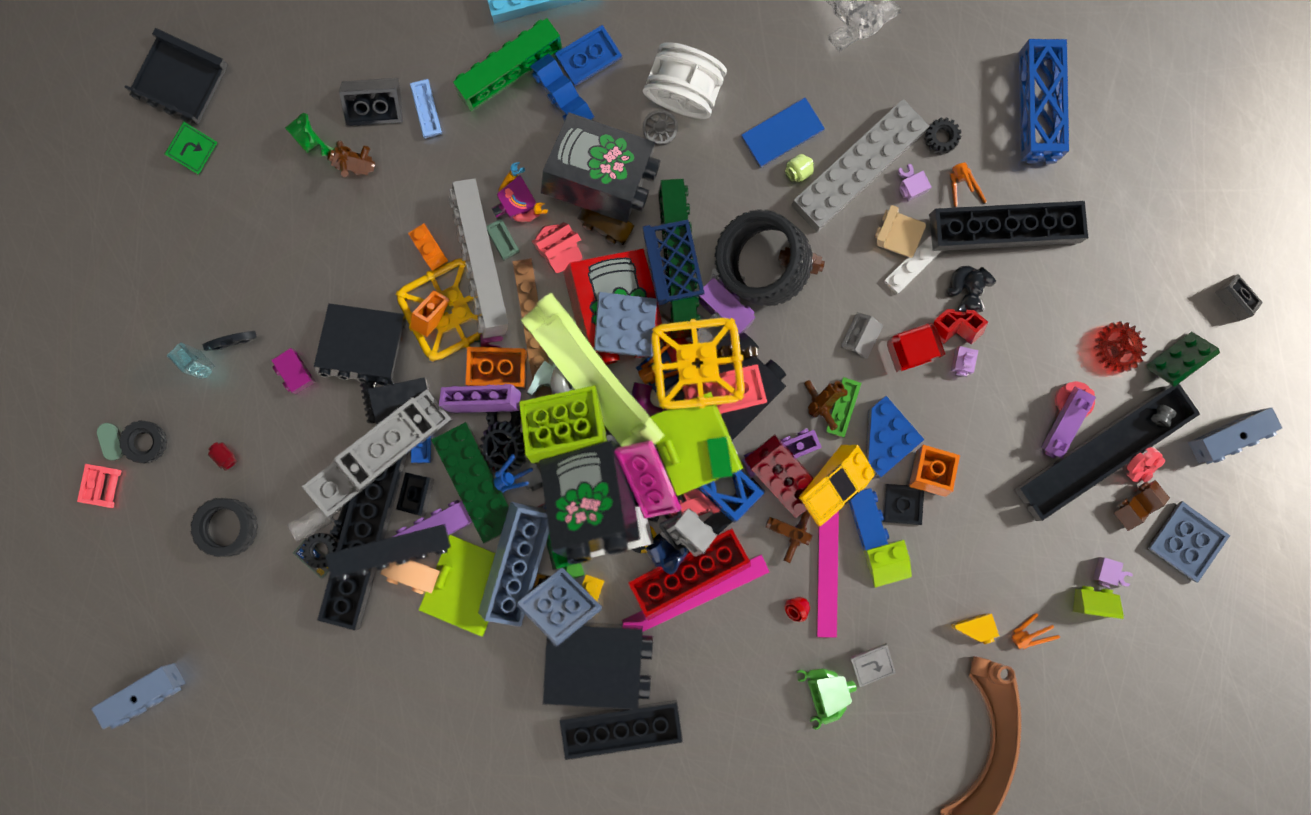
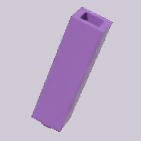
(1068, 423)

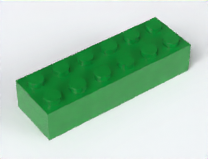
(507, 64)

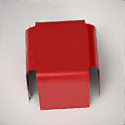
(915, 347)

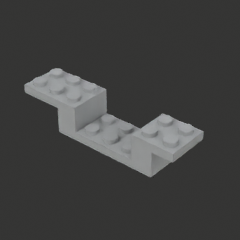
(376, 452)

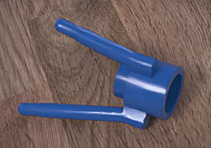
(504, 481)

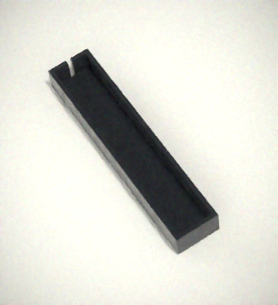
(1104, 453)

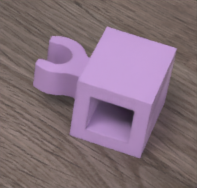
(913, 184)
(964, 361)
(1110, 573)

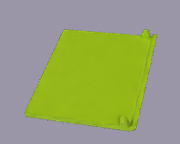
(686, 447)
(460, 586)

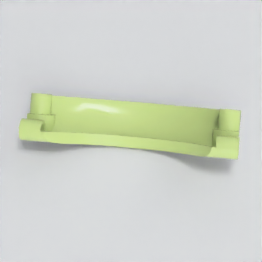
(584, 368)

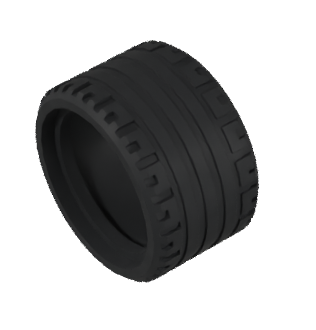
(736, 236)

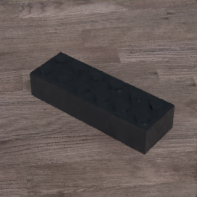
(388, 550)
(620, 730)

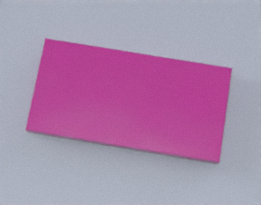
(648, 479)

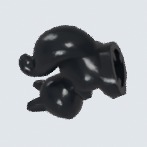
(974, 282)

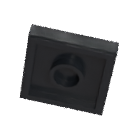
(903, 504)

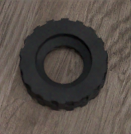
(135, 428)

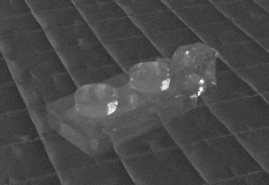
(310, 523)

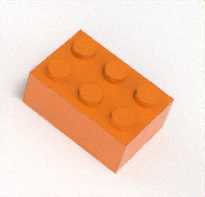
(496, 366)

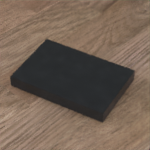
(389, 398)

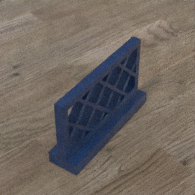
(657, 268)

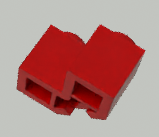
(967, 324)

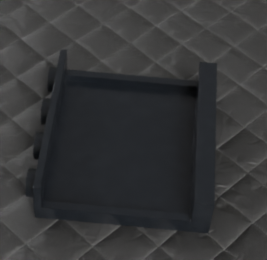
(178, 77)
(359, 344)

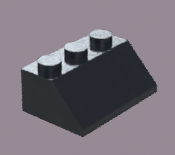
(371, 101)

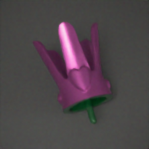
(484, 342)

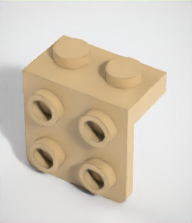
(900, 232)

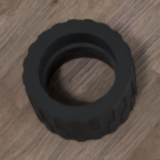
(201, 522)

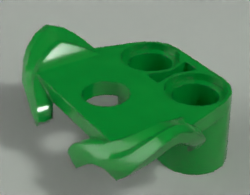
(305, 136)

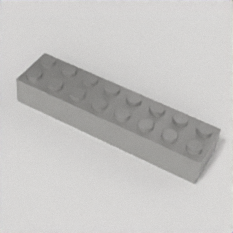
(860, 165)
(478, 258)

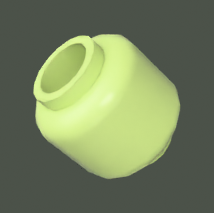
(799, 168)

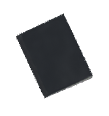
(1239, 298)
(415, 494)

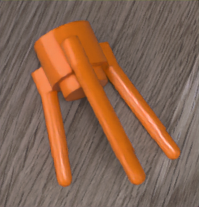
(964, 173)
(648, 375)
(1023, 639)

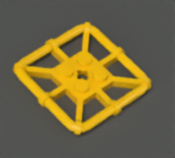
(460, 313)
(708, 370)

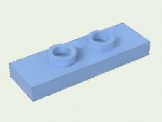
(426, 108)

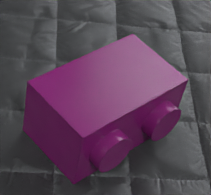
(293, 371)

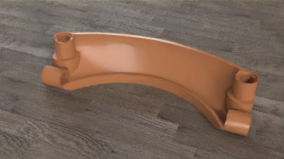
(1004, 713)

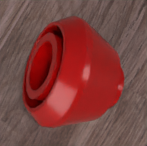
(797, 609)

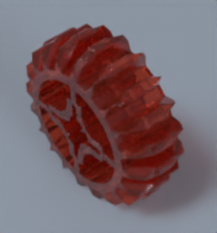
(1126, 333)

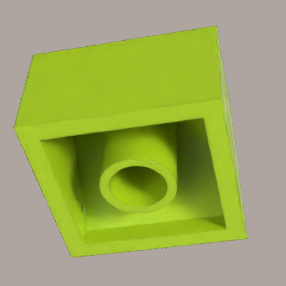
(888, 563)
(1098, 603)

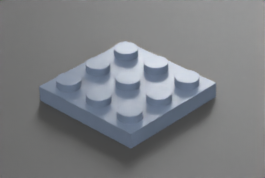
(624, 324)
(1189, 541)
(559, 606)

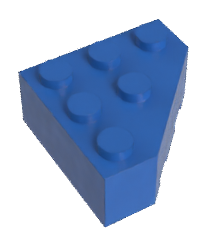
(888, 437)

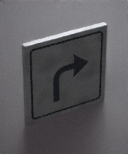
(873, 665)

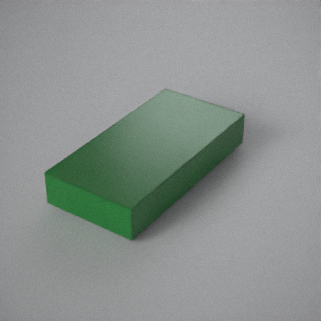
(719, 457)

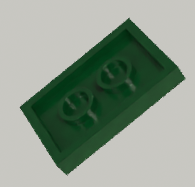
(1183, 358)

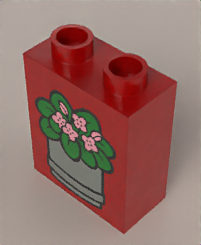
(615, 273)

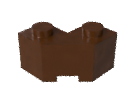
(1143, 502)

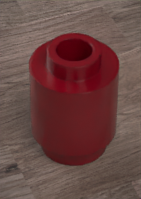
(222, 456)

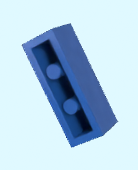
(868, 520)

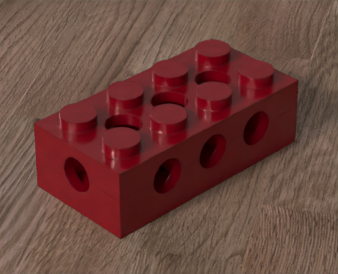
(781, 473)

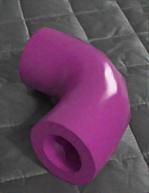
(642, 394)

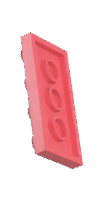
(753, 389)

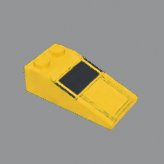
(837, 483)

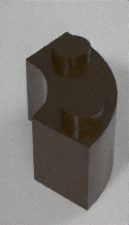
(613, 229)

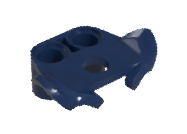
(665, 555)

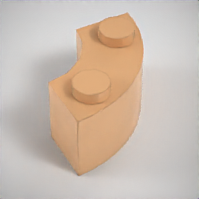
(413, 574)

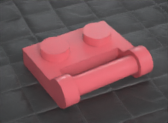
(92, 485)

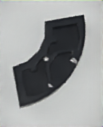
(229, 340)

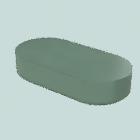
(109, 441)

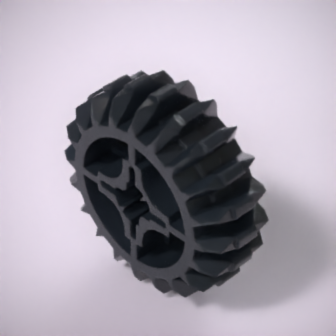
(495, 441)

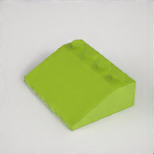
(561, 423)

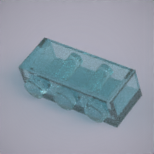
(191, 361)

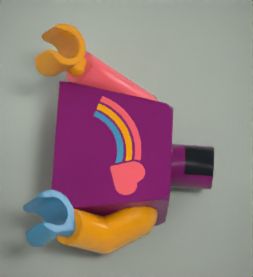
(516, 198)

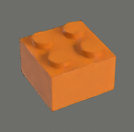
(934, 470)

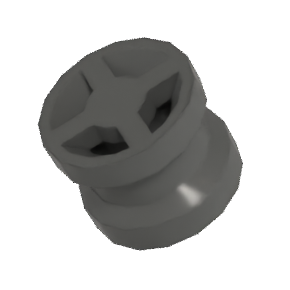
(1163, 416)

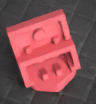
(558, 245)
(696, 502)

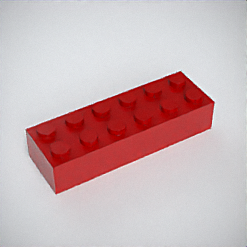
(661, 591)

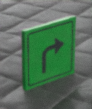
(190, 148)

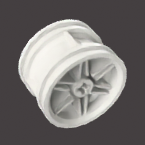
(684, 80)

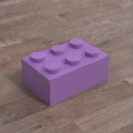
(726, 304)

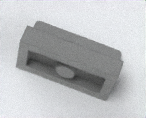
(862, 334)

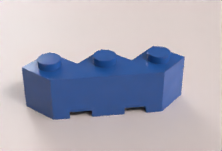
(559, 88)

